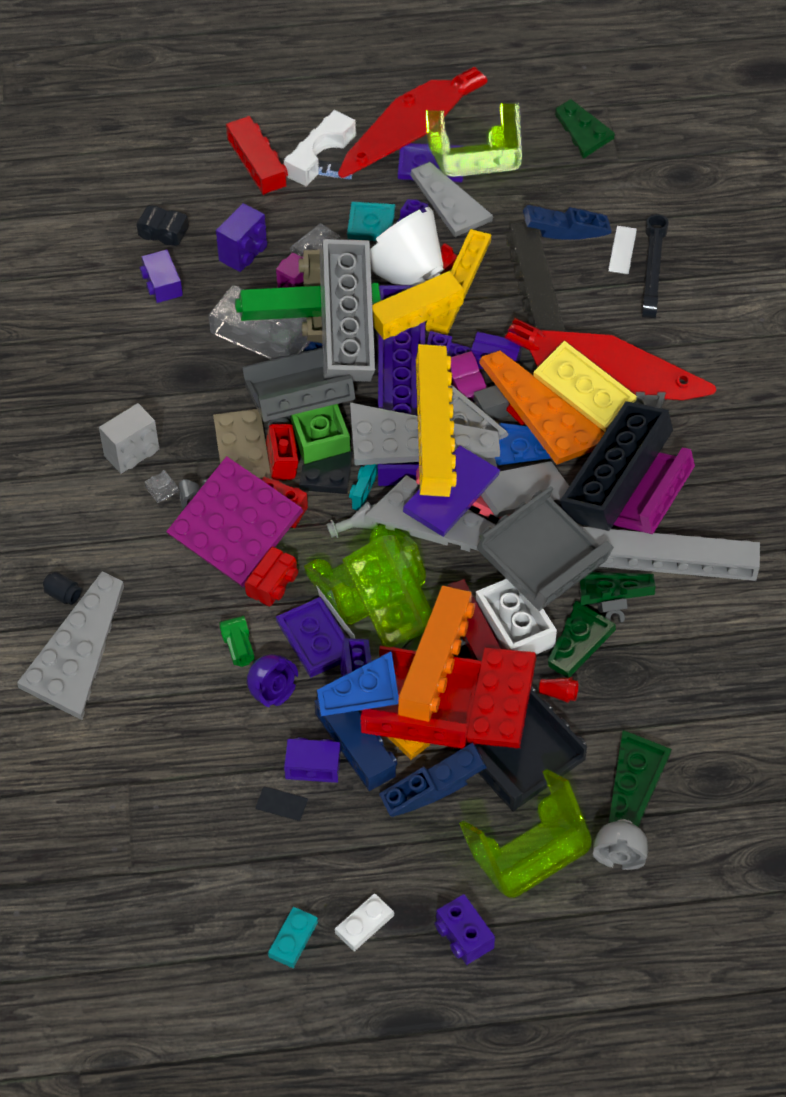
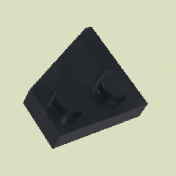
(328, 474)

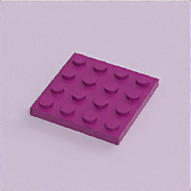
(234, 521)

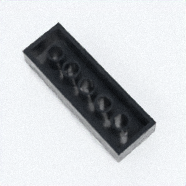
(617, 465)

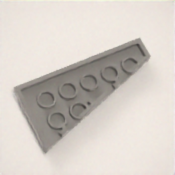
(392, 437)

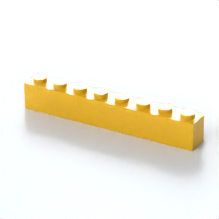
(434, 421)

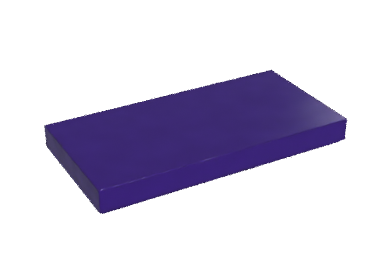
(443, 512)

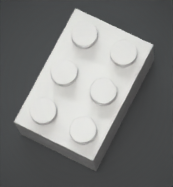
(514, 619)

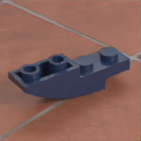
(571, 225)
(433, 784)

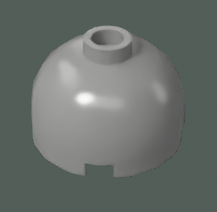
(621, 844)

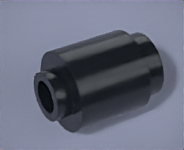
(62, 588)

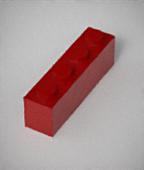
(256, 155)

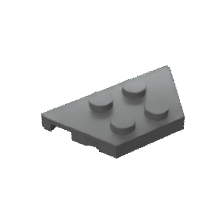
(469, 414)

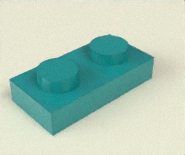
(360, 491)
(293, 937)

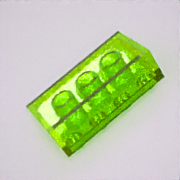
(389, 590)

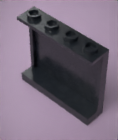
(545, 744)

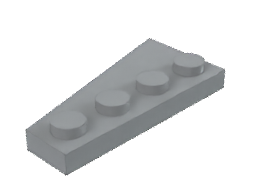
(452, 203)

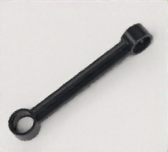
(653, 263)

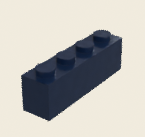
(361, 750)

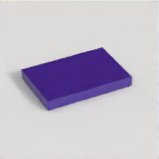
(417, 155)
(313, 636)

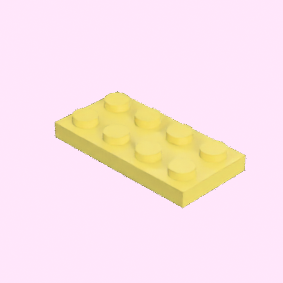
(583, 385)

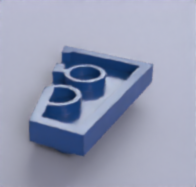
(519, 446)
(362, 689)

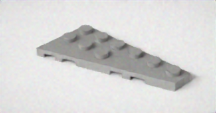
(390, 513)
(72, 656)

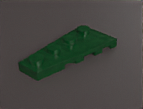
(637, 776)

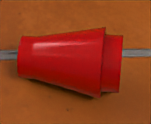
(560, 688)

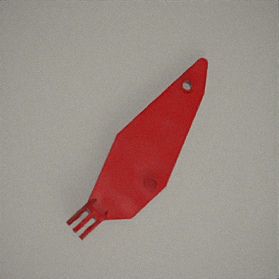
(406, 119)
(622, 361)

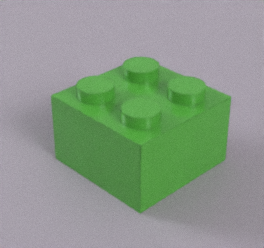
(320, 433)

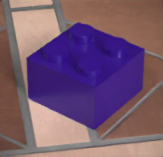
(241, 237)

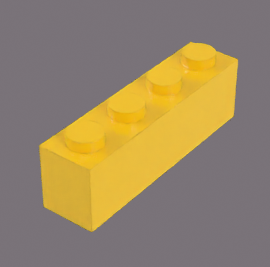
(417, 305)

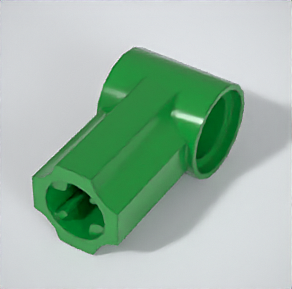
(236, 635)

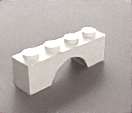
(334, 131)

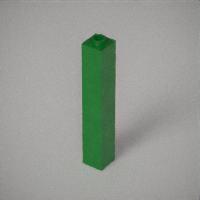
(284, 302)

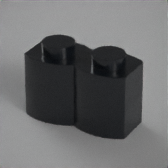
(162, 225)

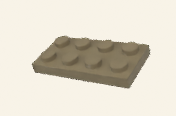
(243, 440)

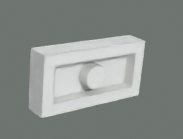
(364, 922)

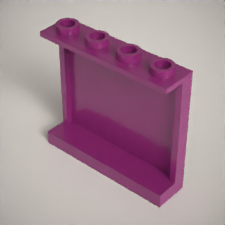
(656, 492)

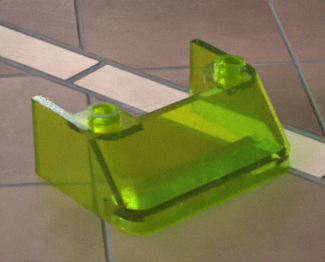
(500, 153)
(541, 850)

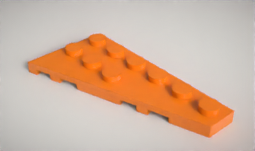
(551, 419)

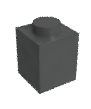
(491, 402)

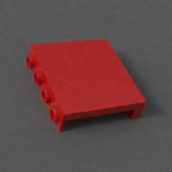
(445, 727)

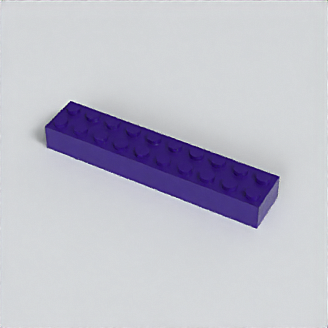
(398, 383)

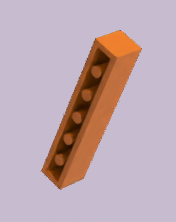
(435, 654)

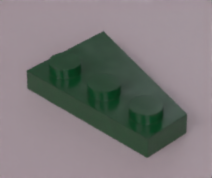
(583, 127)
(615, 586)
(580, 639)

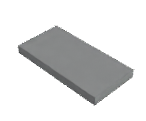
(520, 485)

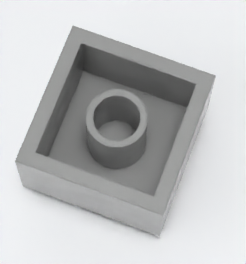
(129, 438)

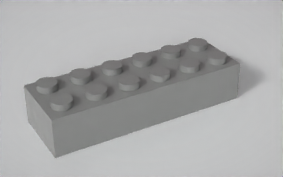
(346, 309)

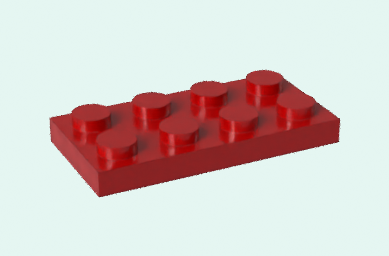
(501, 697)

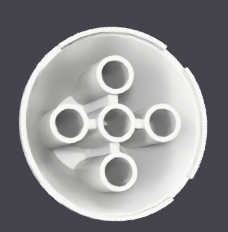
(408, 251)

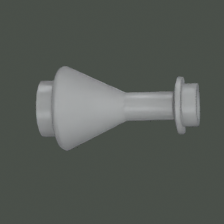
(356, 521)

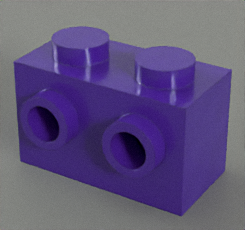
(464, 929)

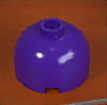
(272, 679)

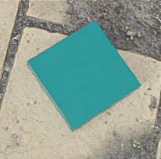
(369, 220)

